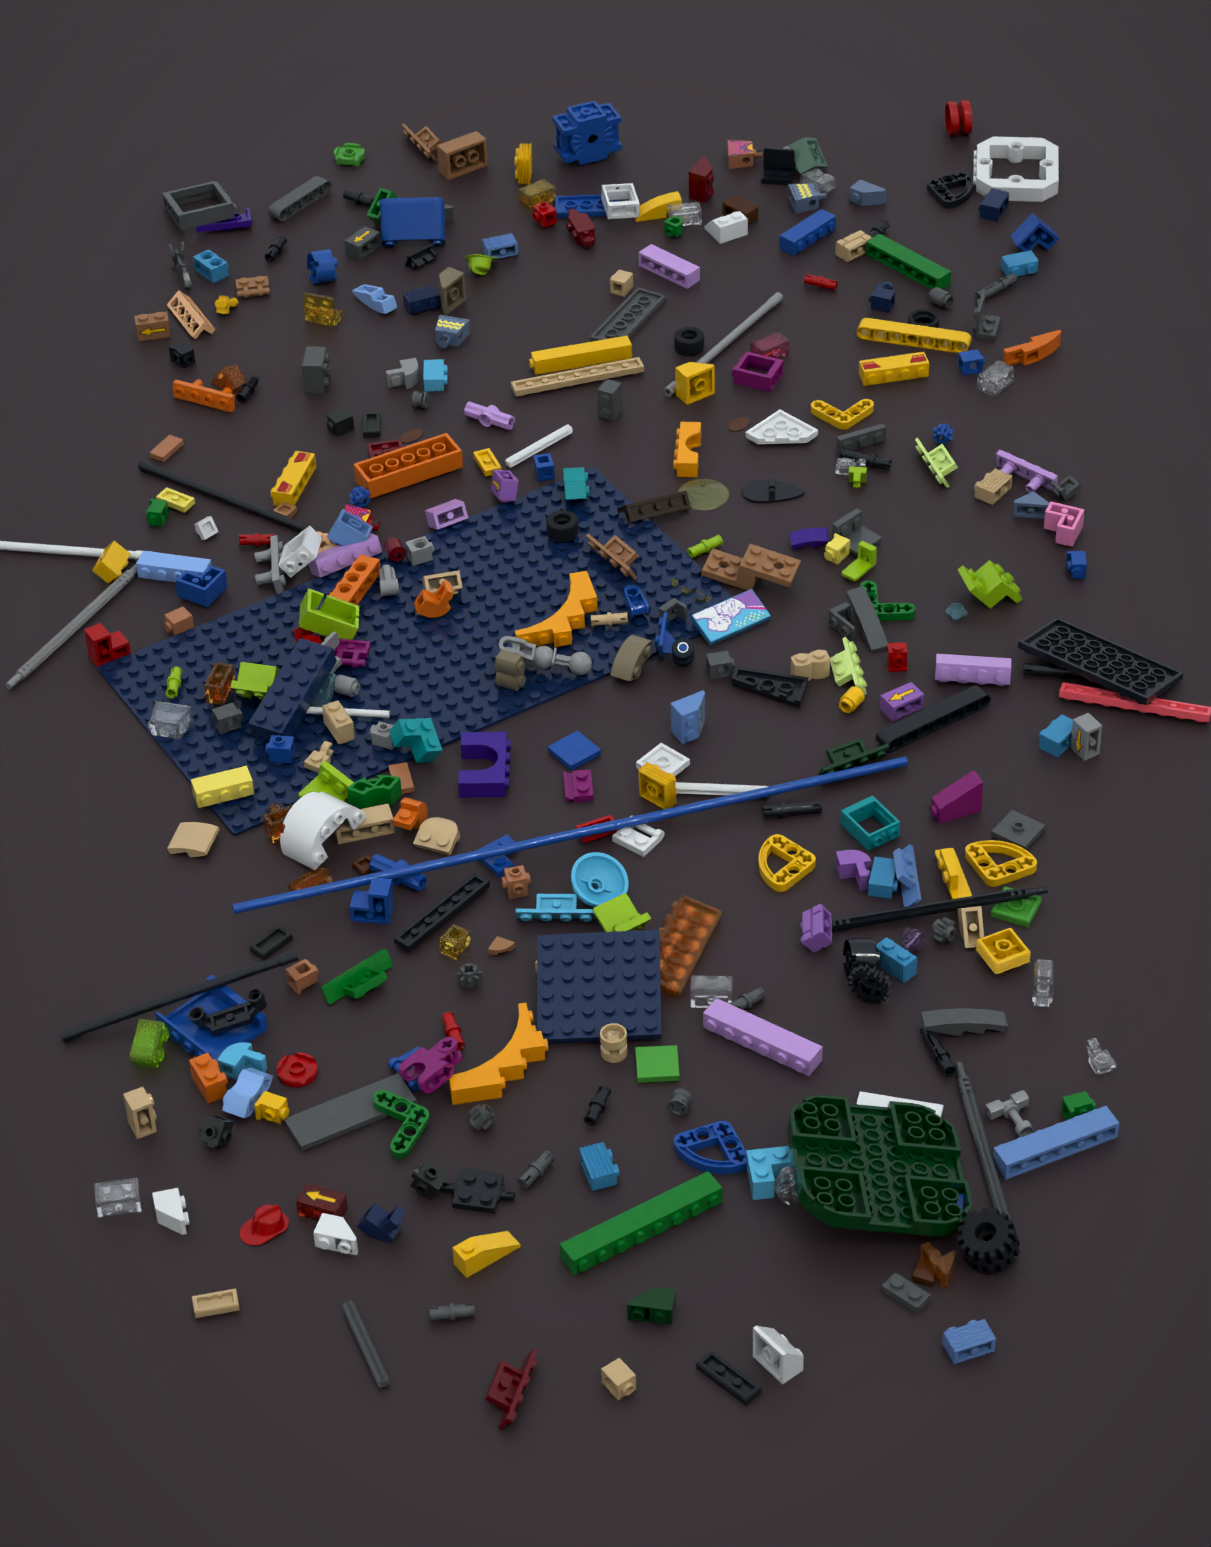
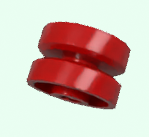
(958, 117)

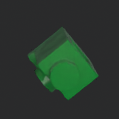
(157, 512)
(1077, 1105)

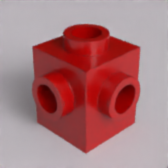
(544, 214)

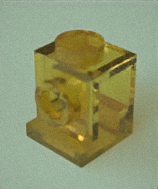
(454, 941)

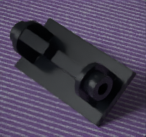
(415, 259)

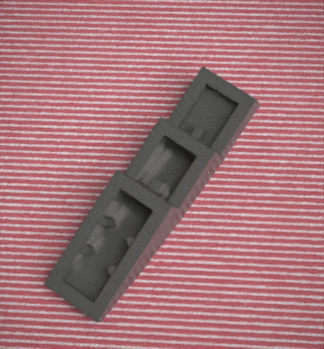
(867, 619)
(963, 1019)

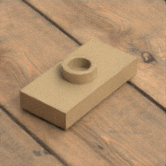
(215, 1303)

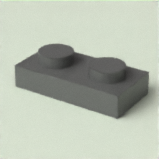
(906, 1292)

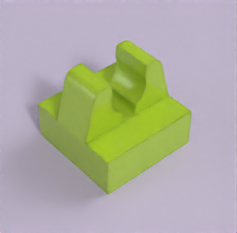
(857, 476)

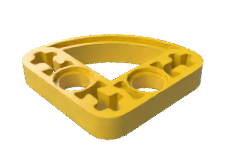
(802, 862)
(996, 875)

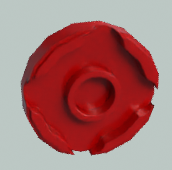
(297, 1070)

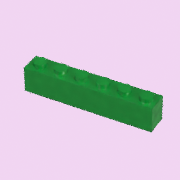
(908, 262)

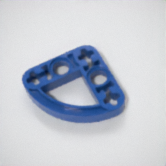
(716, 1136)

